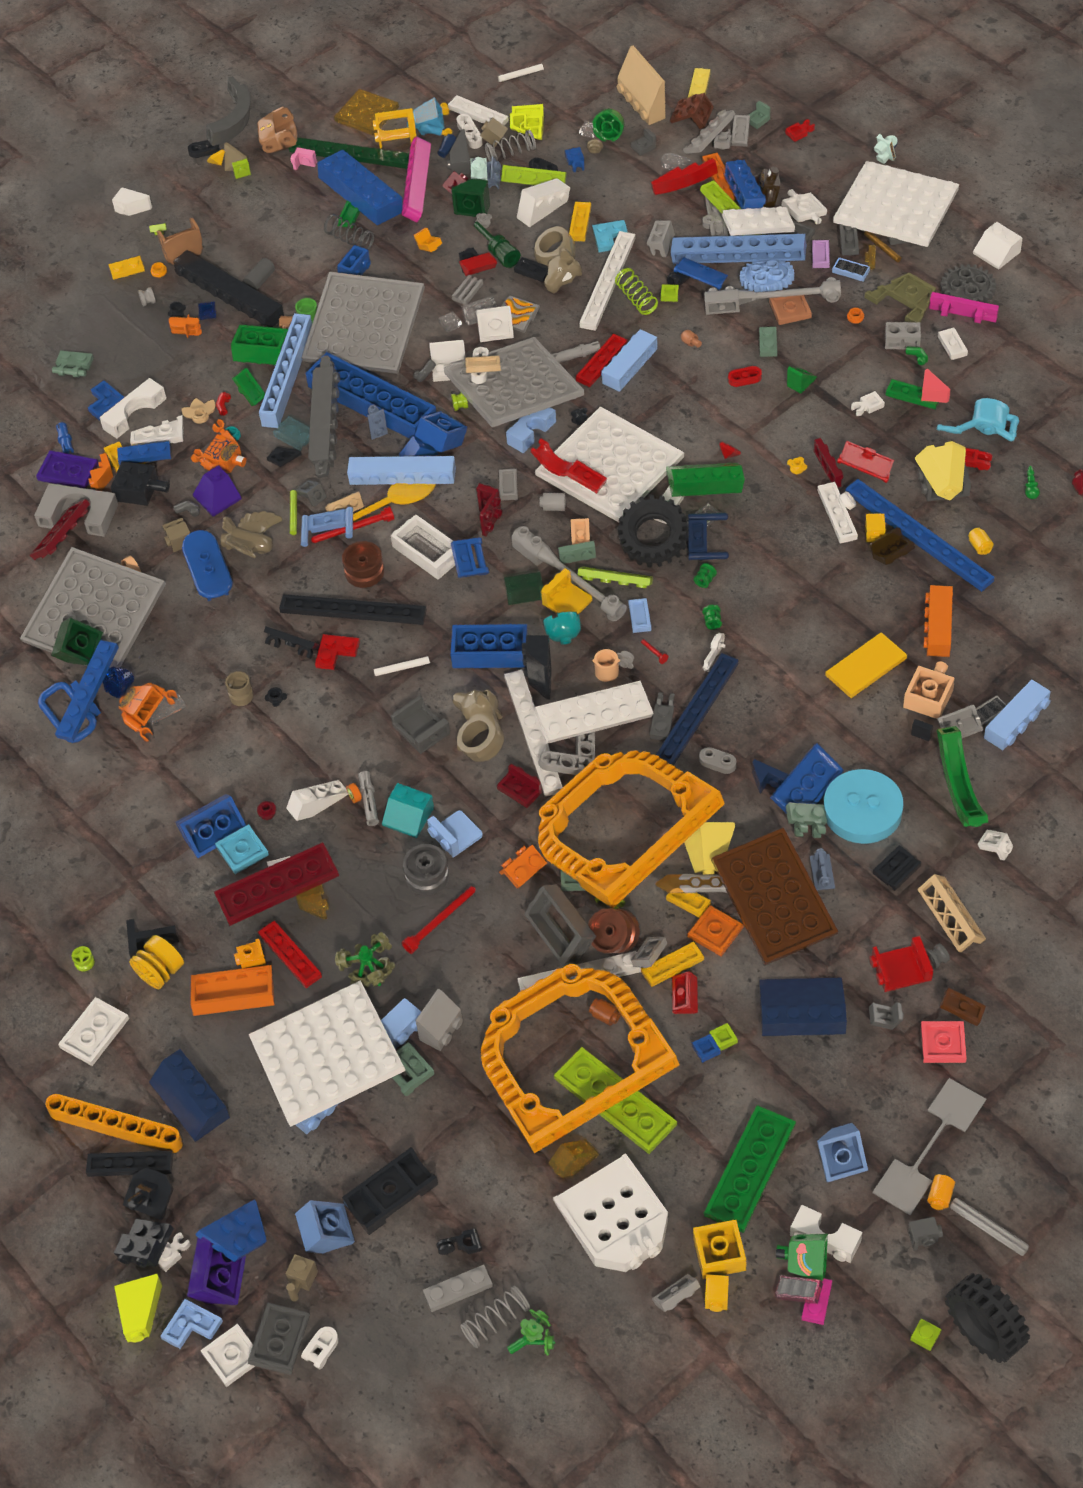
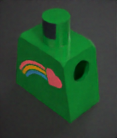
(806, 1255)

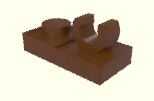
(962, 1006)

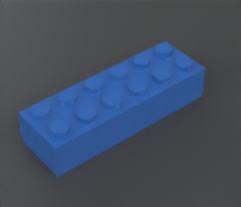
(360, 187)

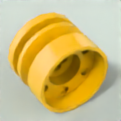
(156, 962)

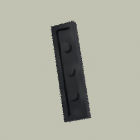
(128, 1163)

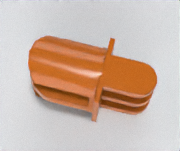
(185, 326)

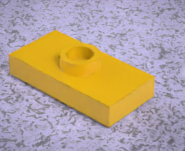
(691, 902)

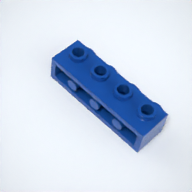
(744, 185)

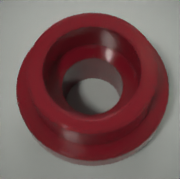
(266, 814)

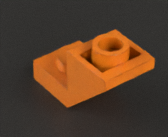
(102, 475)

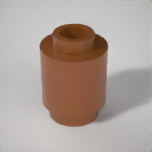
(604, 1011)

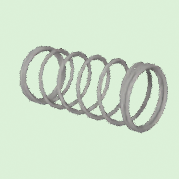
(492, 149)
(516, 1294)

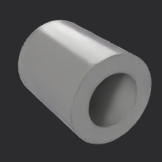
(553, 501)

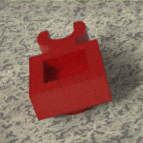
(799, 131)

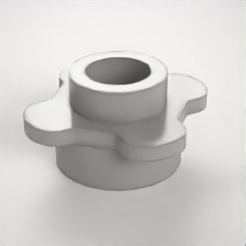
(484, 219)
(626, 659)

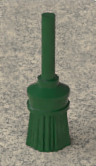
(500, 247)

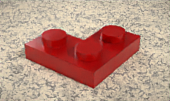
(332, 646)

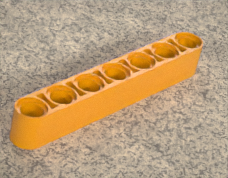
(120, 1129)

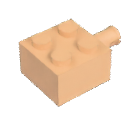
(929, 691)

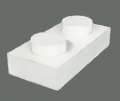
(952, 343)

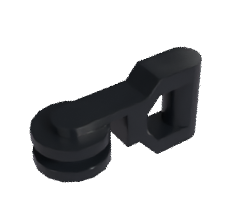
(446, 1245)

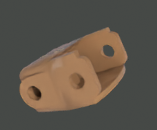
(277, 132)
(178, 243)

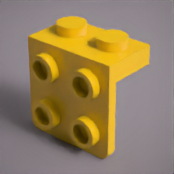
(564, 596)

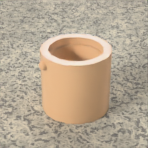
(606, 665)

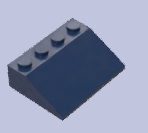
(802, 1006)

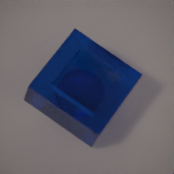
(207, 310)

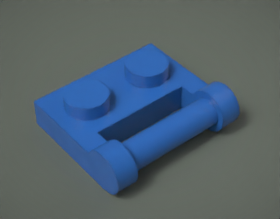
(464, 557)

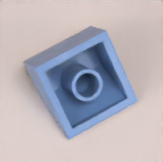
(324, 1226)

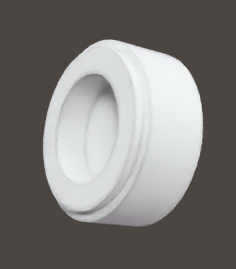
(848, 500)

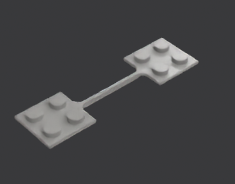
(904, 1184)

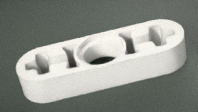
(477, 143)
(475, 378)

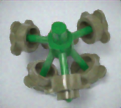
(364, 956)

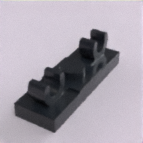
(291, 640)

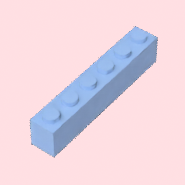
(401, 470)

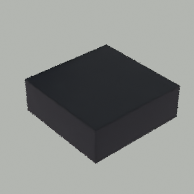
(922, 730)

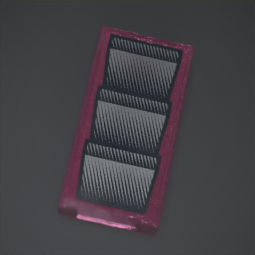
(798, 1289)

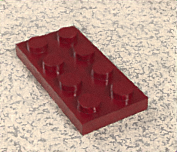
(59, 530)

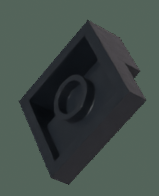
(143, 1243)

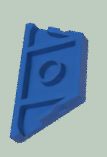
(236, 1232)

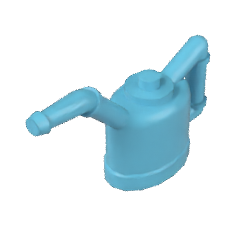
(989, 418)

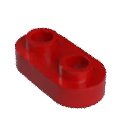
(744, 376)

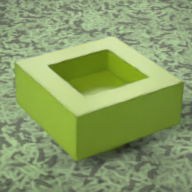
(241, 168)
(161, 227)
(669, 293)
(724, 1036)
(925, 1334)

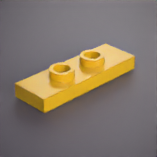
(673, 964)

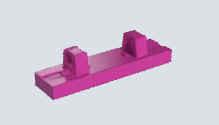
(964, 307)

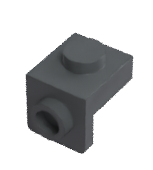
(886, 1016)

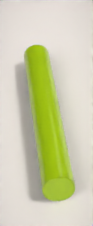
(293, 512)

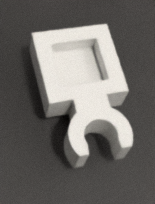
(868, 402)
(171, 1252)

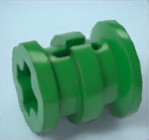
(706, 576)
(712, 615)

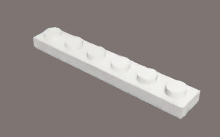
(618, 965)

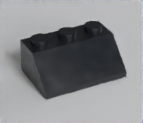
(538, 663)

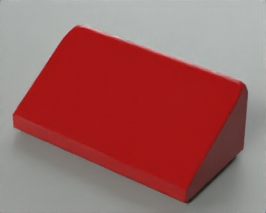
(478, 264)
(684, 993)

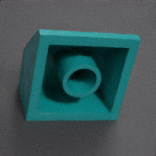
(407, 810)

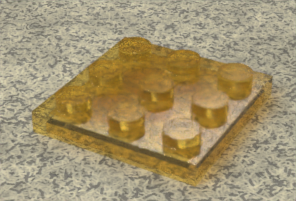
(361, 111)

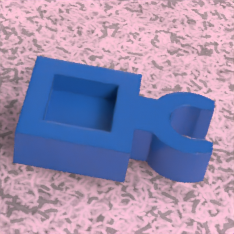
(575, 158)

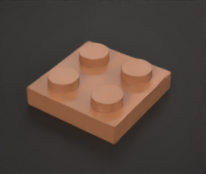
(790, 309)

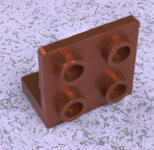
(697, 107)

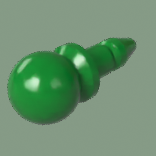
(1032, 490)

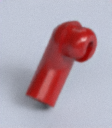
(220, 403)

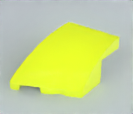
(528, 118)

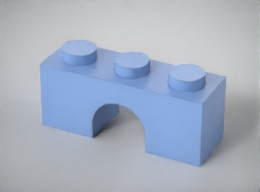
(521, 435)

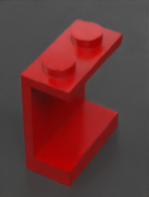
(902, 966)

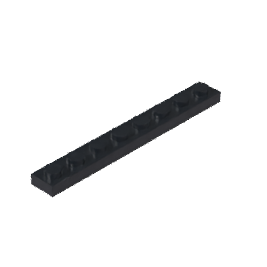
(353, 609)

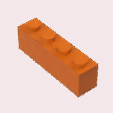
(939, 621)

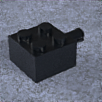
(136, 483)

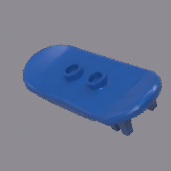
(206, 564)

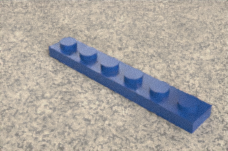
(86, 690)

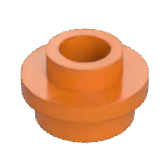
(855, 315)

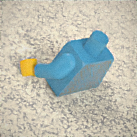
(430, 119)

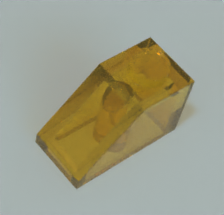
(572, 1157)

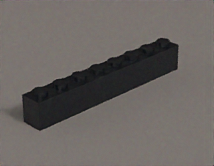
(228, 289)

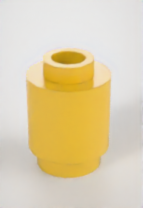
(980, 541)

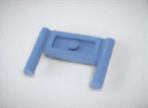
(327, 521)

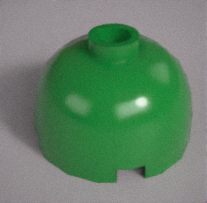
(608, 125)

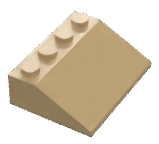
(642, 87)

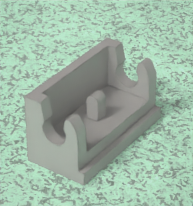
(661, 237)
(965, 720)

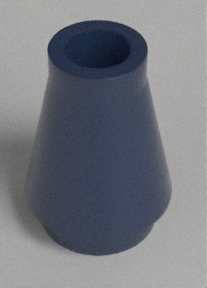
(446, 145)

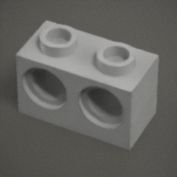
(902, 334)

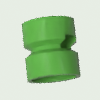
(307, 307)

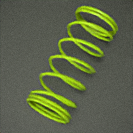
(627, 282)

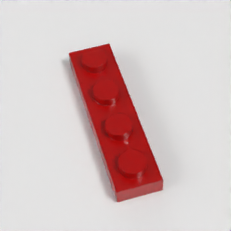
(602, 358)
(290, 954)

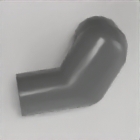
(421, 375)
(188, 506)

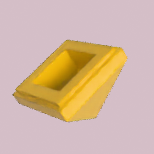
(216, 158)

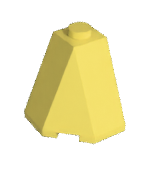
(943, 468)
(708, 842)

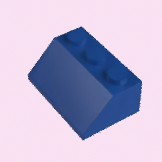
(210, 824)

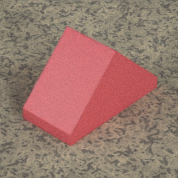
(934, 389)

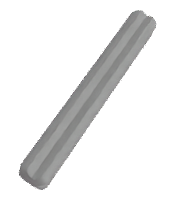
(989, 1226)

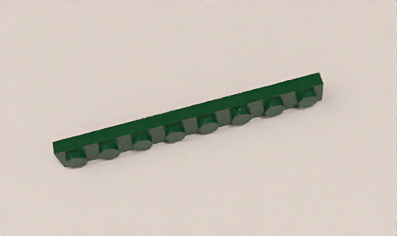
(359, 153)

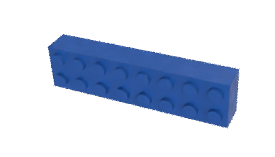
(361, 389)

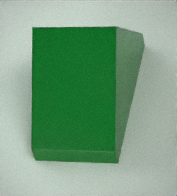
(799, 379)

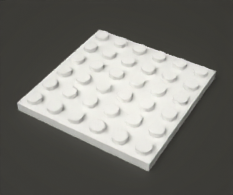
(896, 203)
(620, 452)
(326, 1053)

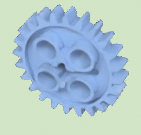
(767, 276)

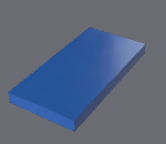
(808, 779)

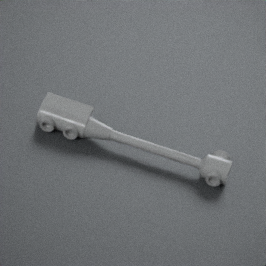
(729, 299)
(537, 552)

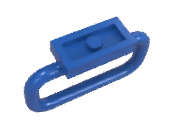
(70, 690)

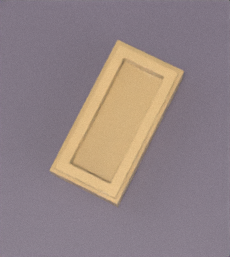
(482, 364)

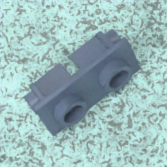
(493, 173)
(376, 422)
(822, 870)

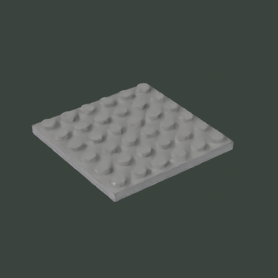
(364, 321)
(526, 384)
(98, 595)

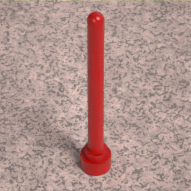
(385, 515)
(411, 943)

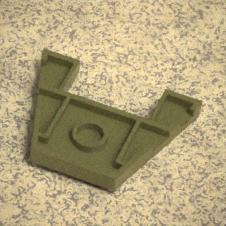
(907, 290)

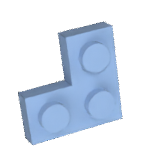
(189, 1318)

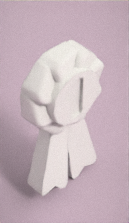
(716, 646)

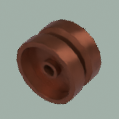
(363, 564)
(614, 930)

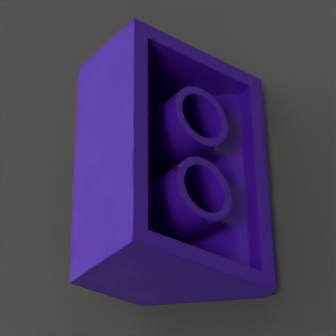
(215, 1276)

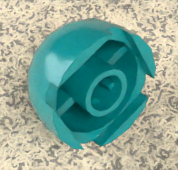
(563, 627)

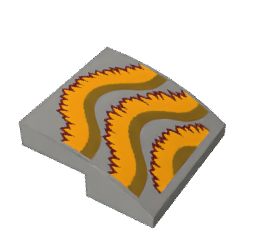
(521, 312)

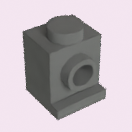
(924, 1232)

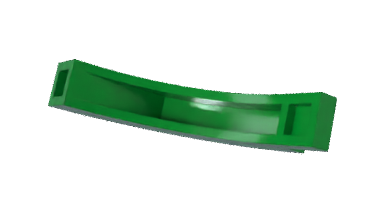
(957, 778)

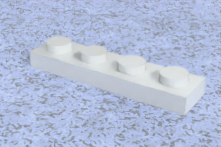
(476, 111)
(837, 512)

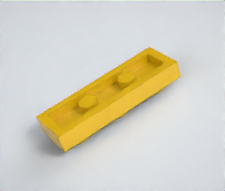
(580, 221)

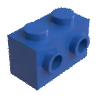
(355, 261)

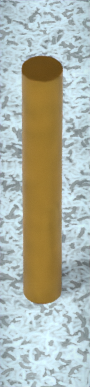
(883, 246)

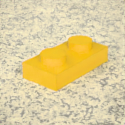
(126, 267)

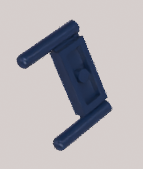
(698, 536)

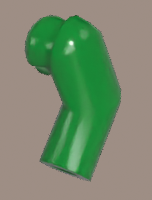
(922, 357)

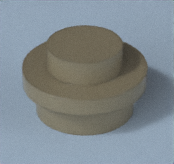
(594, 146)

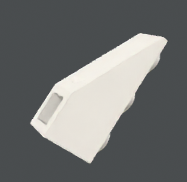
(312, 800)

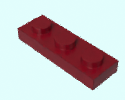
(827, 462)

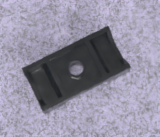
(373, 1205)

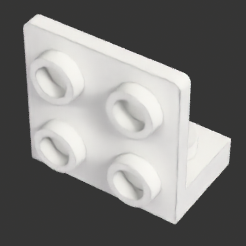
(444, 355)

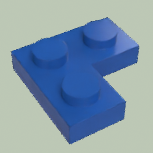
(107, 398)

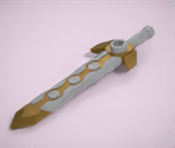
(691, 883)

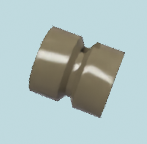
(239, 688)

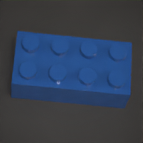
(488, 646)

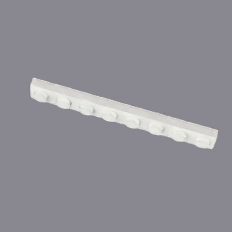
(606, 281)
(531, 729)

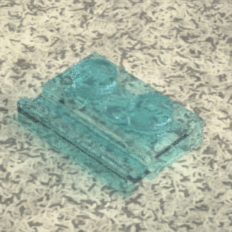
(293, 433)

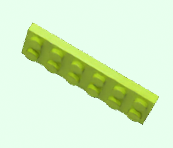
(633, 1116)

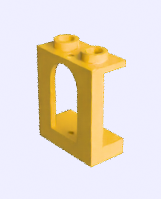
(382, 135)

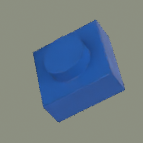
(706, 1048)

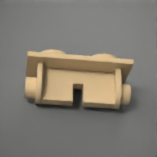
(353, 500)

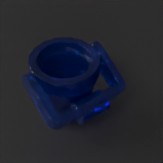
(118, 682)

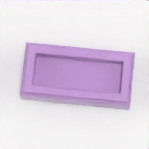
(820, 253)

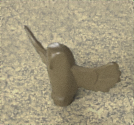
(249, 534)

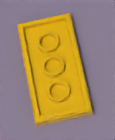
(866, 665)

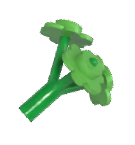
(533, 1330)

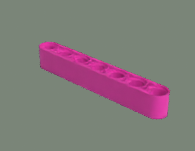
(416, 179)

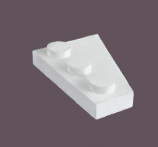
(168, 431)

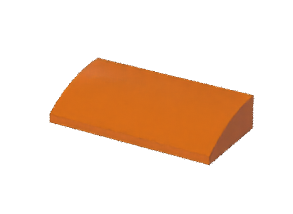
(232, 990)

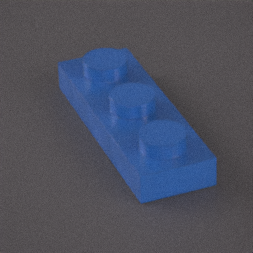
(144, 452)

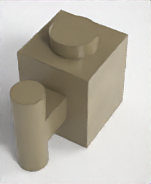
(176, 533)
(300, 1275)

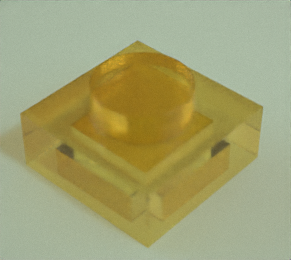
(870, 256)

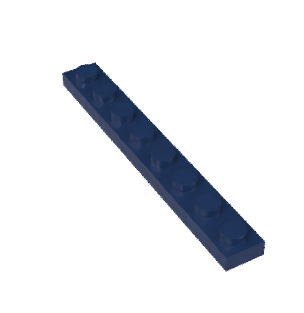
(697, 708)

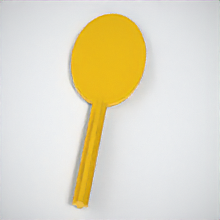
(399, 494)

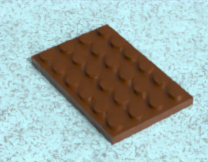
(774, 896)

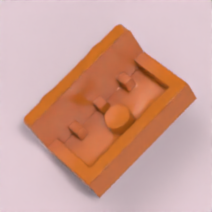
(523, 865)

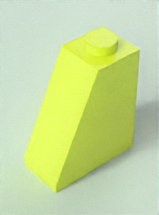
(138, 1305)

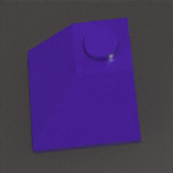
(216, 491)

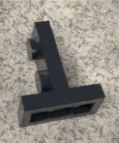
(137, 939)

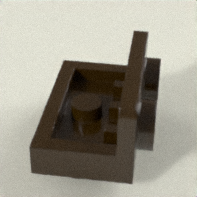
(891, 547)

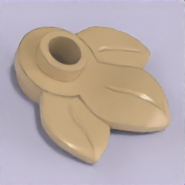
(199, 411)

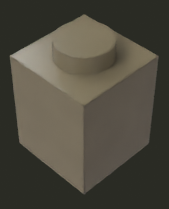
(493, 131)

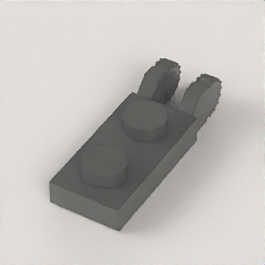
(662, 718)

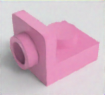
(303, 157)

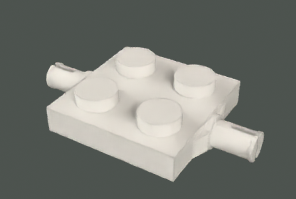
(804, 207)

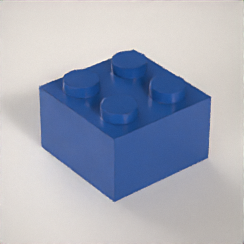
(441, 431)

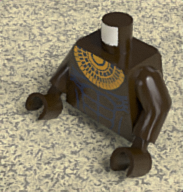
(770, 185)

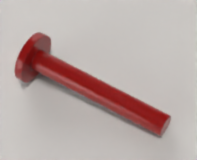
(662, 658)

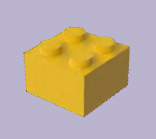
(719, 1248)

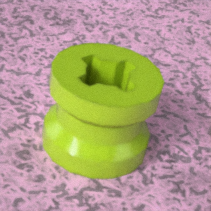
(459, 401)
(81, 953)

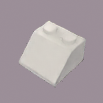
(998, 245)

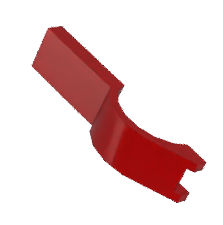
(574, 470)

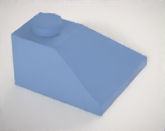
(842, 1152)

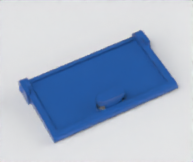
(701, 272)

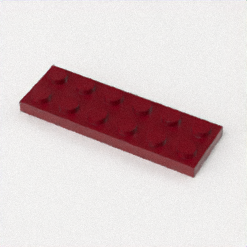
(276, 884)

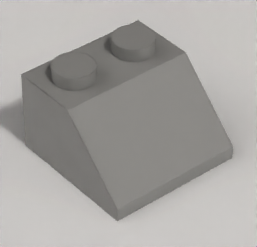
(438, 1021)

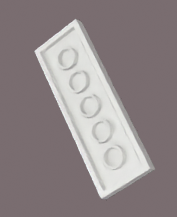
(593, 712)

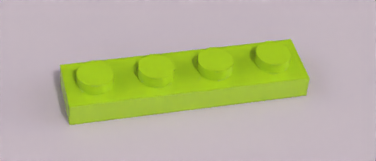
(530, 176)
(623, 578)

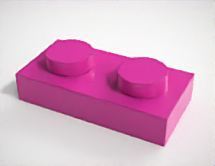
(816, 1312)

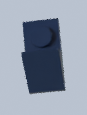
(765, 774)

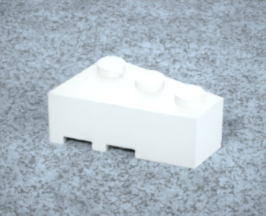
(541, 200)

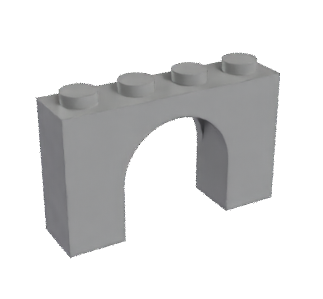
(59, 498)

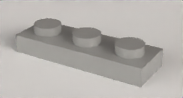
(457, 1288)

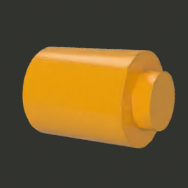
(941, 1192)

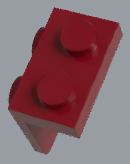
(489, 506)

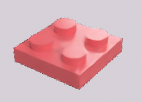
(943, 1042)

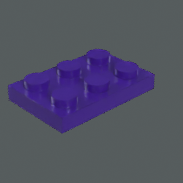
(66, 469)

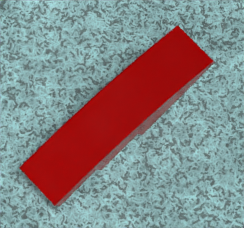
(679, 179)

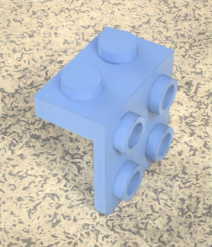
(454, 832)

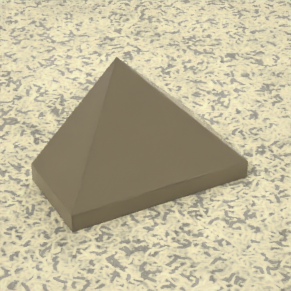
(232, 155)

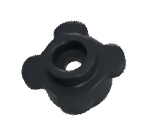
(176, 309)
(579, 416)
(275, 692)

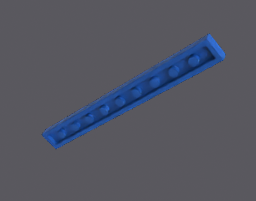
(921, 535)

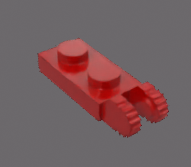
(979, 459)

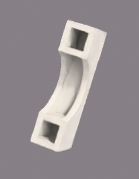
(145, 396)

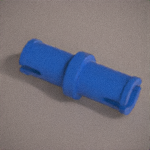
(64, 438)

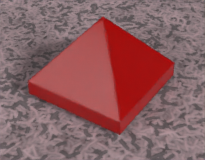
(728, 450)

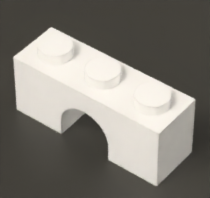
(841, 1244)

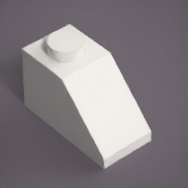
(131, 202)

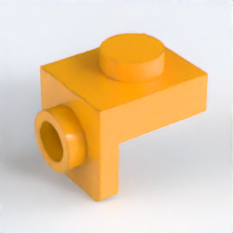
(426, 241)

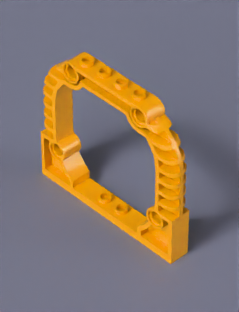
(616, 881)
(545, 1125)

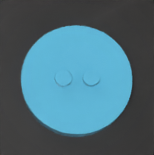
(863, 806)

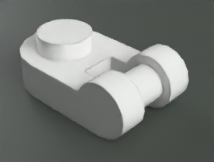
(324, 1339)

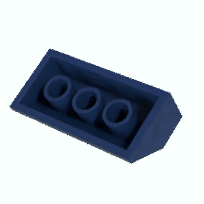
(188, 1095)

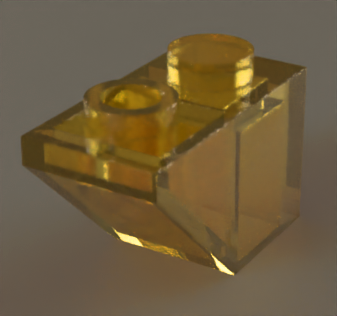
(313, 903)

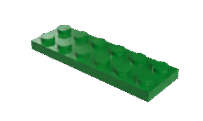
(750, 1168)

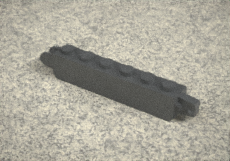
(323, 417)

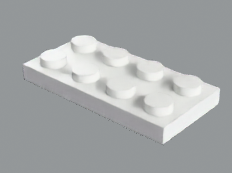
(758, 221)

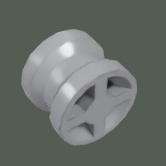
(146, 296)

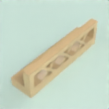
(957, 909)

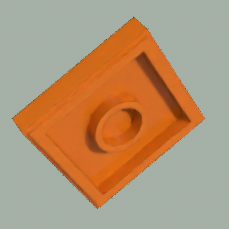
(715, 930)

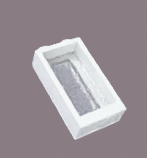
(424, 546)

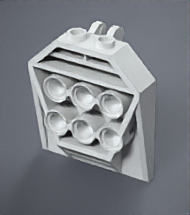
(625, 1247)

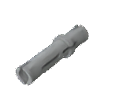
(580, 351)
(365, 780)

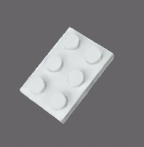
(93, 1031)

